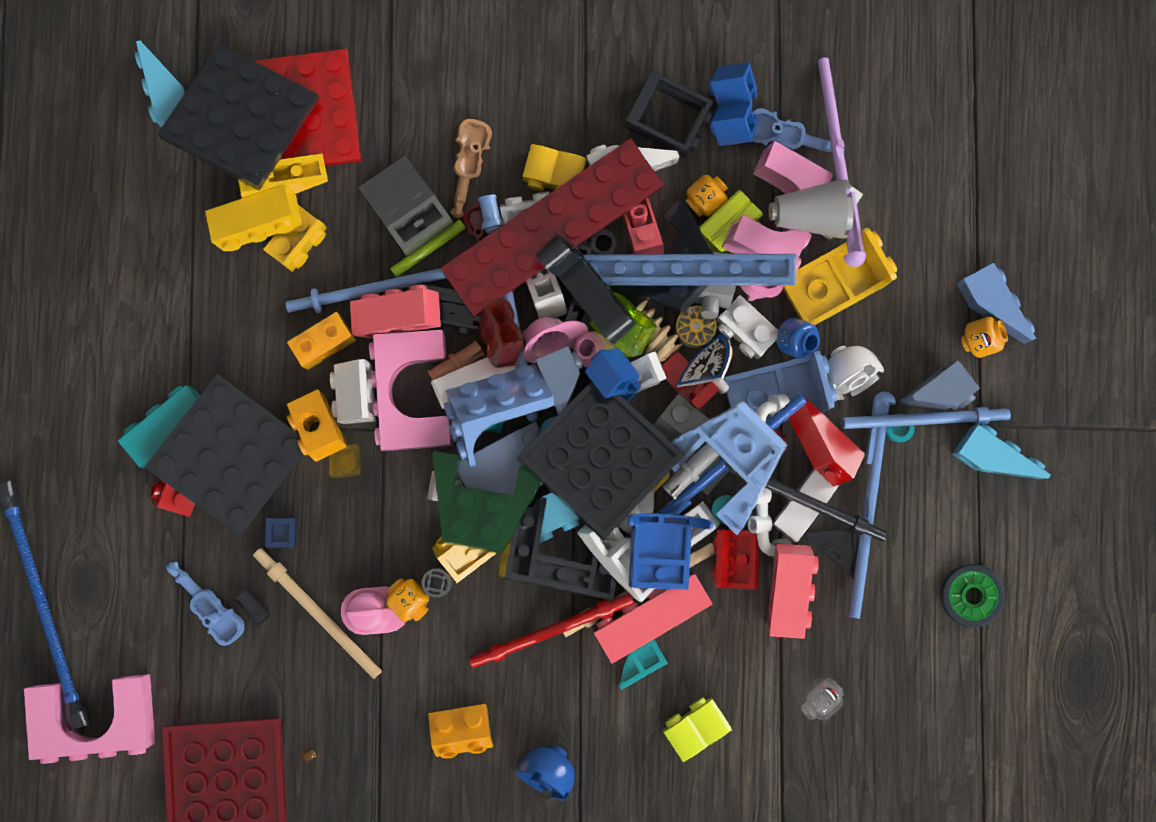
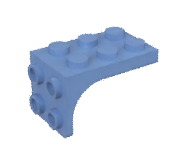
(788, 378)
(491, 401)

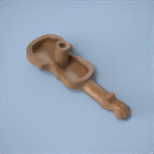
(473, 139)

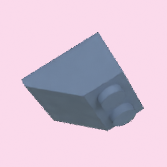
(561, 375)
(943, 390)

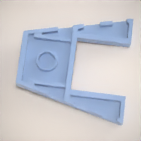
(746, 446)

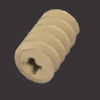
(659, 342)

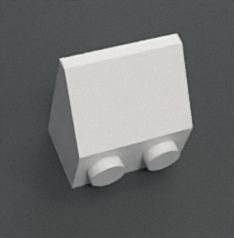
(353, 392)

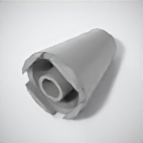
(816, 209)

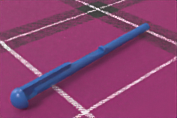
(683, 500)

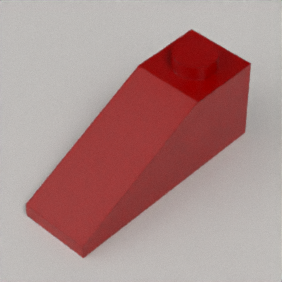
(825, 445)

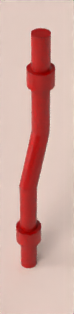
(499, 651)

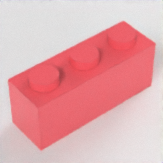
(395, 312)
(791, 591)

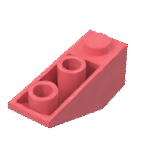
(643, 230)

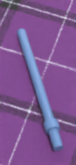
(979, 416)

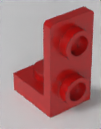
(695, 394)

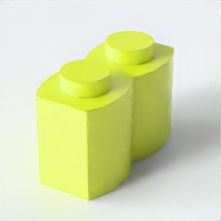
(696, 728)

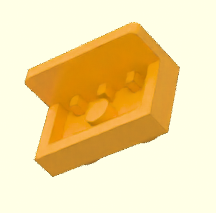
(460, 731)

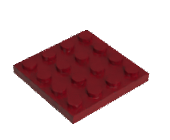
(225, 771)

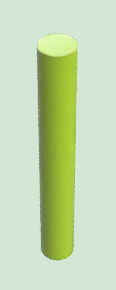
(427, 248)

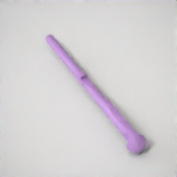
(856, 254)

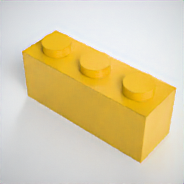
(253, 218)

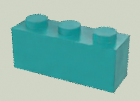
(145, 438)

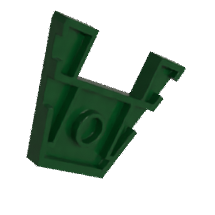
(478, 516)

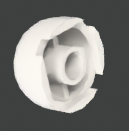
(852, 370)

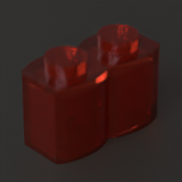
(500, 333)

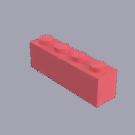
(650, 618)

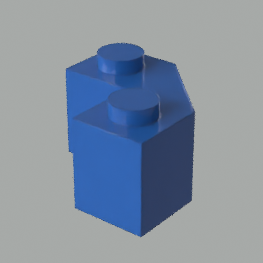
(734, 91)
(613, 374)

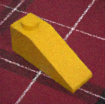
(295, 173)

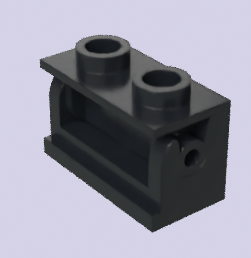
(455, 313)

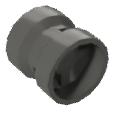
(437, 582)

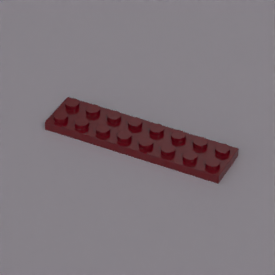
(572, 210)

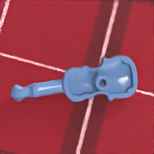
(785, 132)
(222, 623)

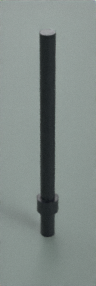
(855, 523)

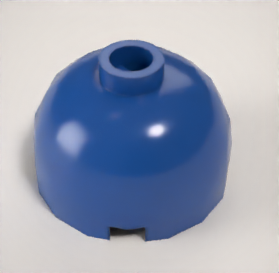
(547, 771)

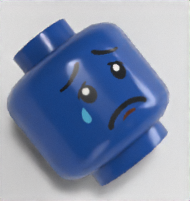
(797, 338)

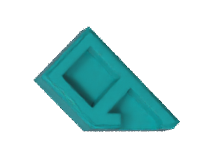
(641, 663)

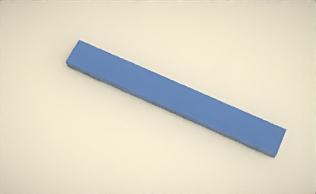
(696, 269)

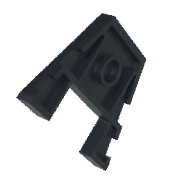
(689, 242)

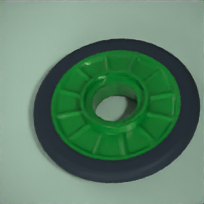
(991, 595)

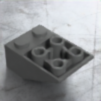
(406, 205)

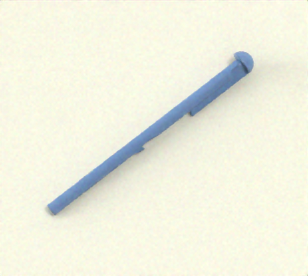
(873, 457)

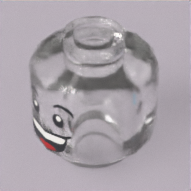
(821, 699)

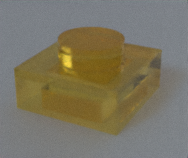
(345, 462)

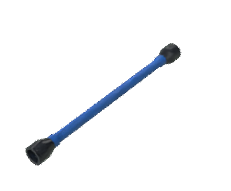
(75, 711)

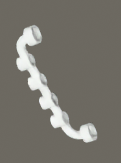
(762, 521)

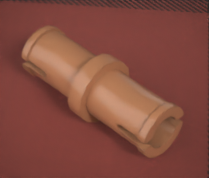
(457, 361)

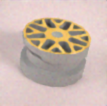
(694, 329)

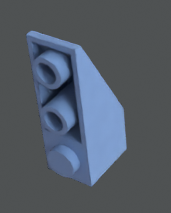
(990, 297)

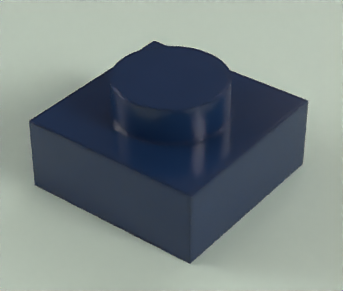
(281, 532)

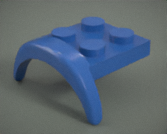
(661, 549)

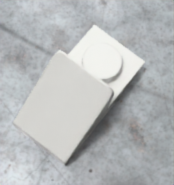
(649, 371)

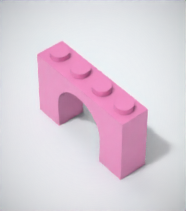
(789, 174)
(391, 356)
(130, 729)

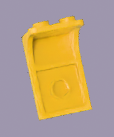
(831, 285)

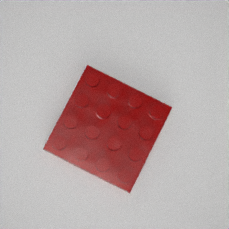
(333, 122)

